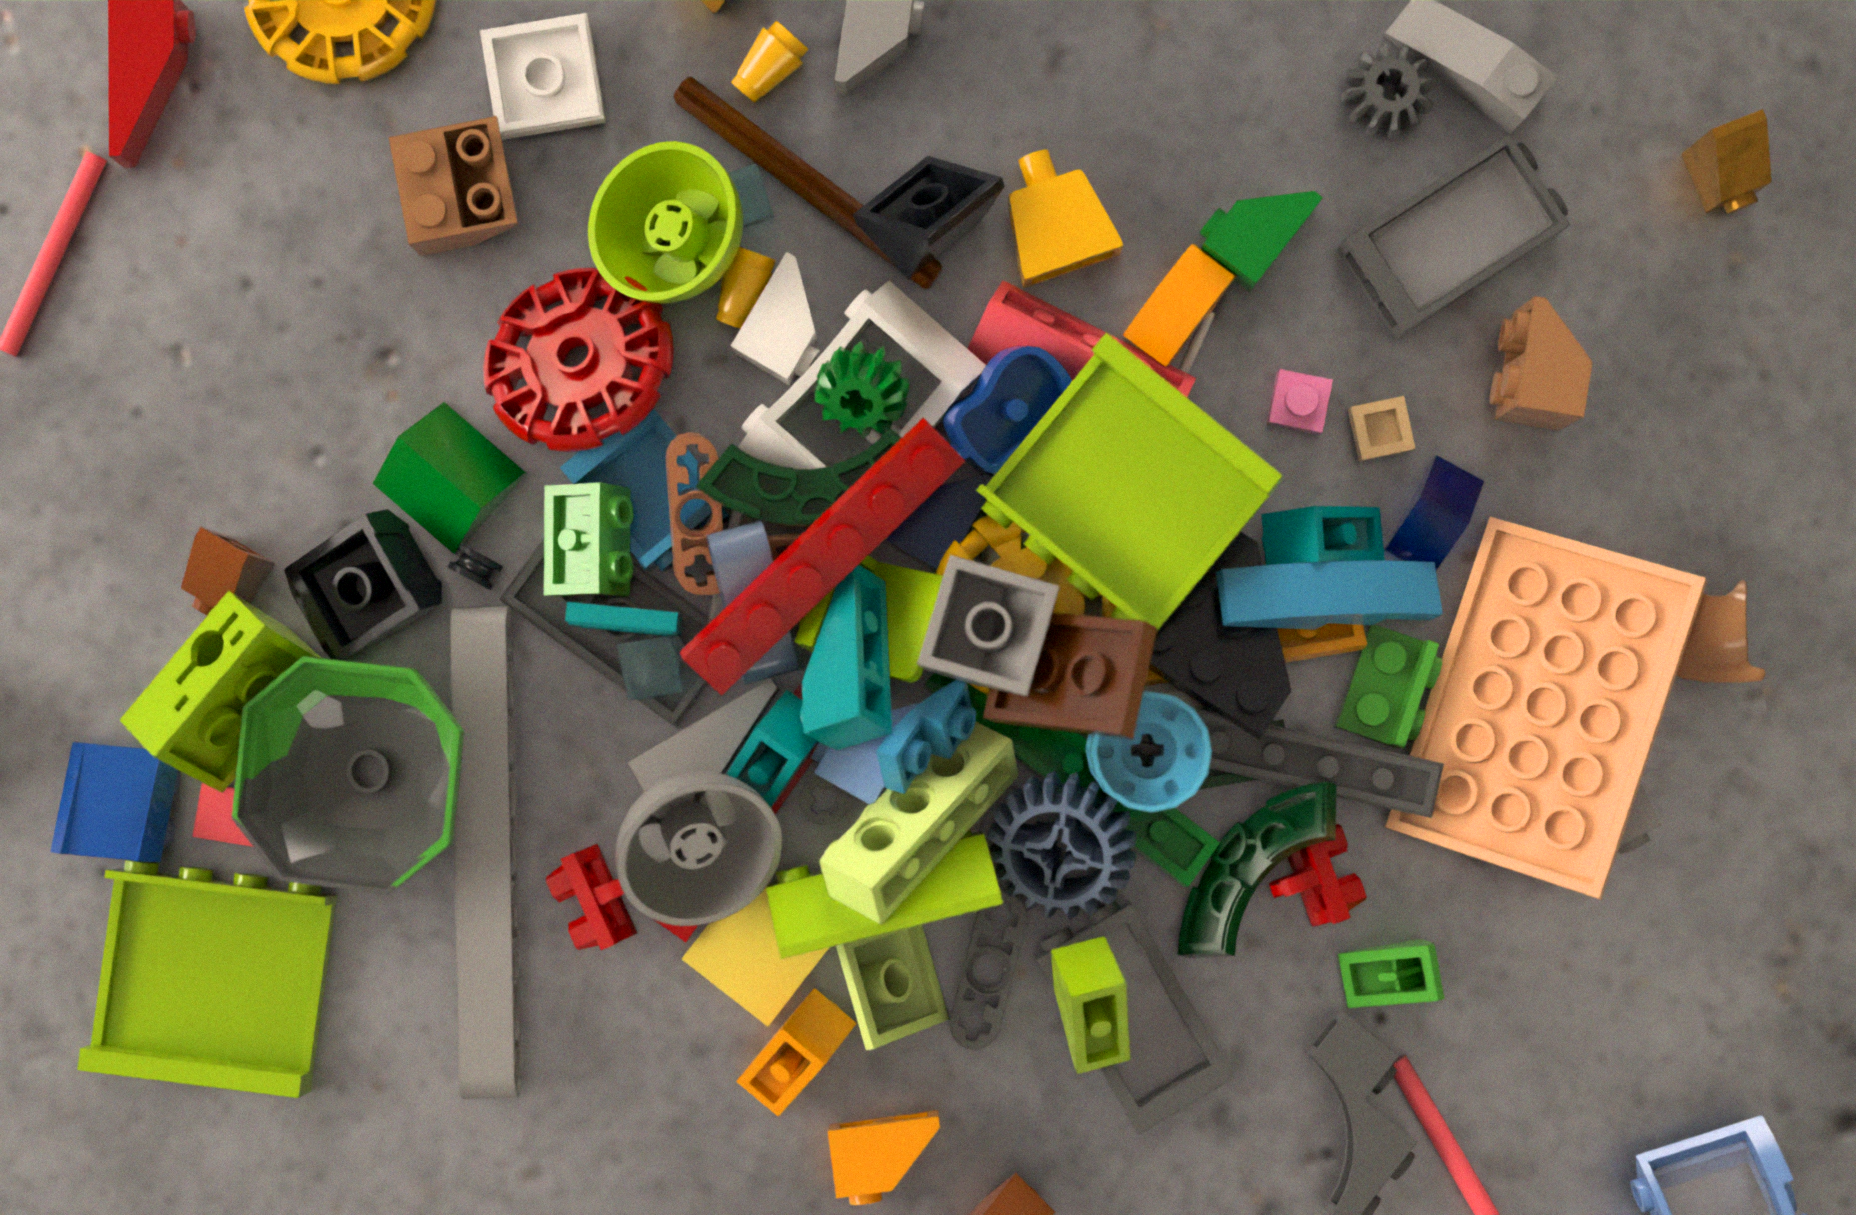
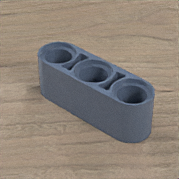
(737, 561)

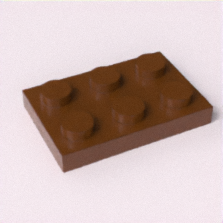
(1085, 678)

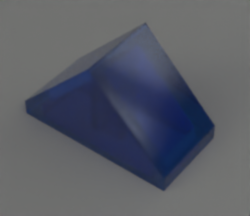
(1435, 514)

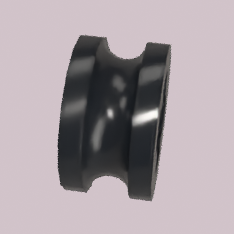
(475, 566)

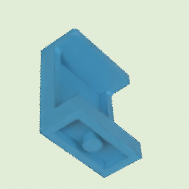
(640, 464)

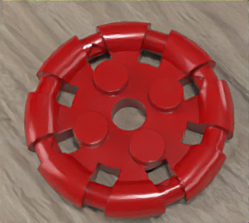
(598, 379)

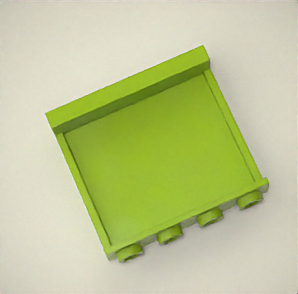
(1129, 486)
(211, 980)

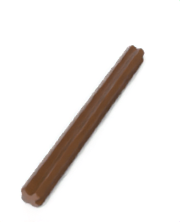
(783, 165)

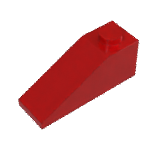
(144, 65)

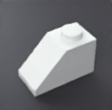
(780, 327)

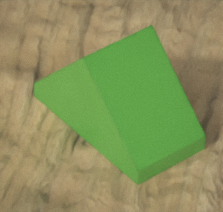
(1391, 974)

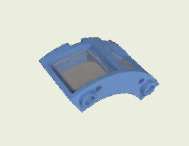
(1717, 1174)

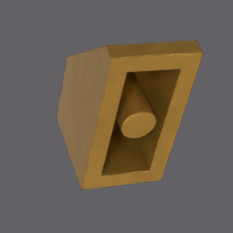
(1731, 163)

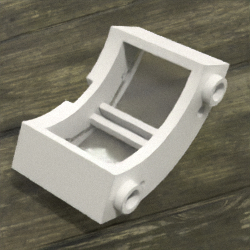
(933, 360)

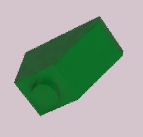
(1256, 232)

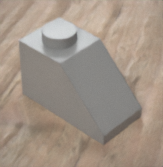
(873, 38)

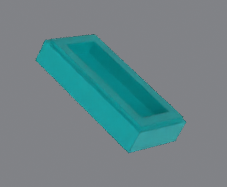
(623, 619)

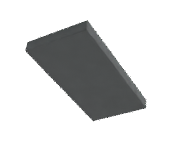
(598, 646)

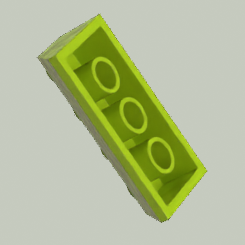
(811, 920)

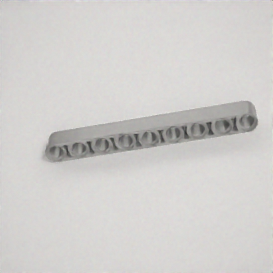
(486, 855)

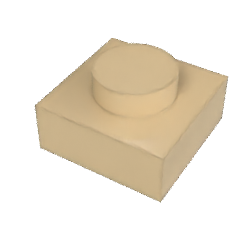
(1381, 428)

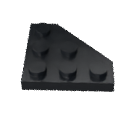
(1223, 667)

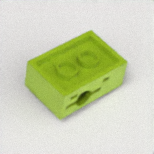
(197, 699)

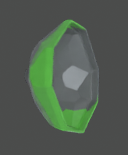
(348, 774)

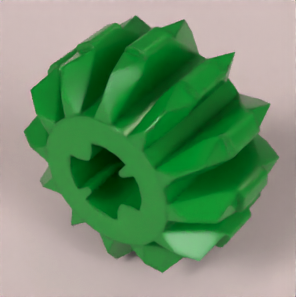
(862, 390)

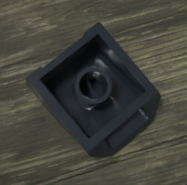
(363, 584)

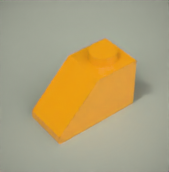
(796, 1052)
(877, 1152)

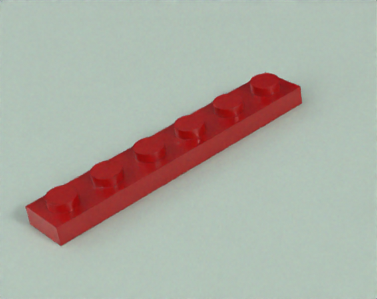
(822, 556)

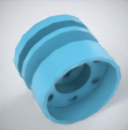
(1169, 775)

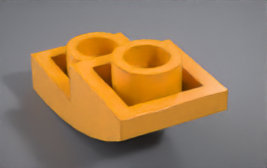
(1179, 305)

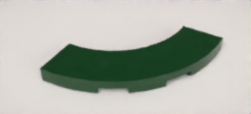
(785, 493)
(1245, 858)

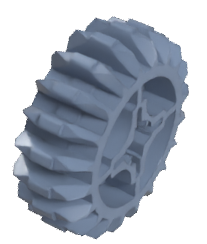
(1019, 843)

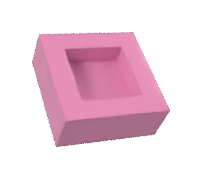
(1299, 402)

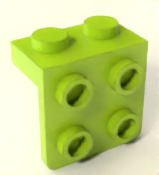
(910, 605)

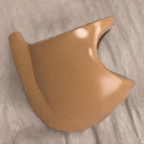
(1720, 641)

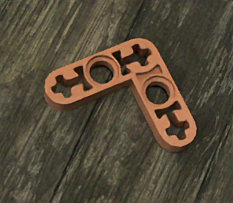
(692, 542)

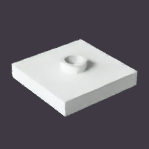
(543, 76)

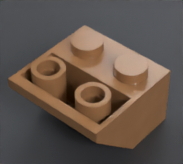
(453, 185)
(1543, 370)

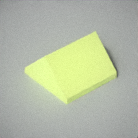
(892, 985)

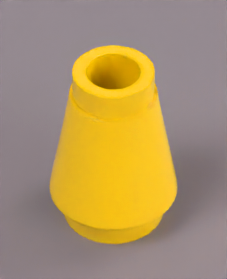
(769, 61)
(743, 286)

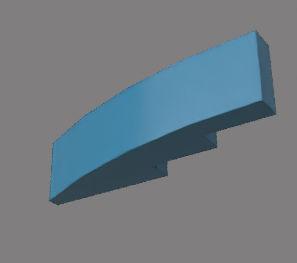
(1328, 593)

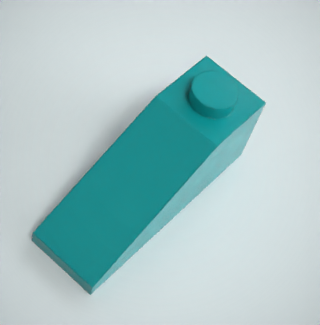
(849, 671)

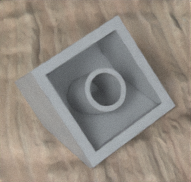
(988, 626)

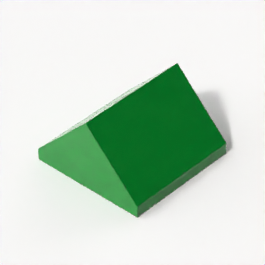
(447, 476)

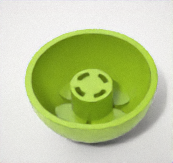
(643, 219)

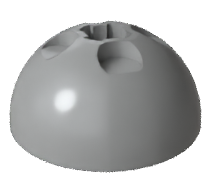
(697, 848)

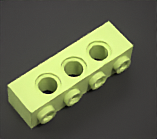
(911, 832)

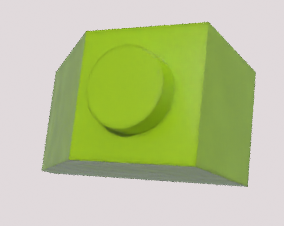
(1092, 1004)

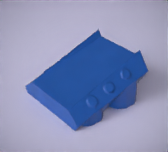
(116, 804)

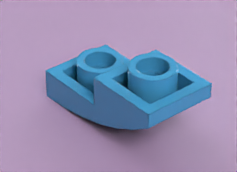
(930, 728)

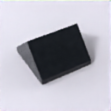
(927, 211)

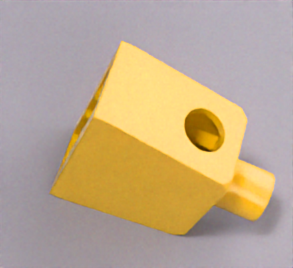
(1057, 222)

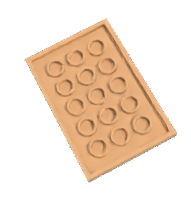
(1550, 703)

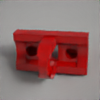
(1323, 894)
(599, 895)

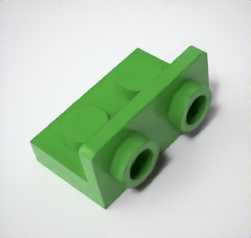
(587, 540)
(1388, 687)

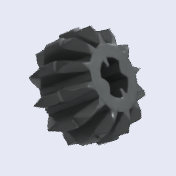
(1408, 91)

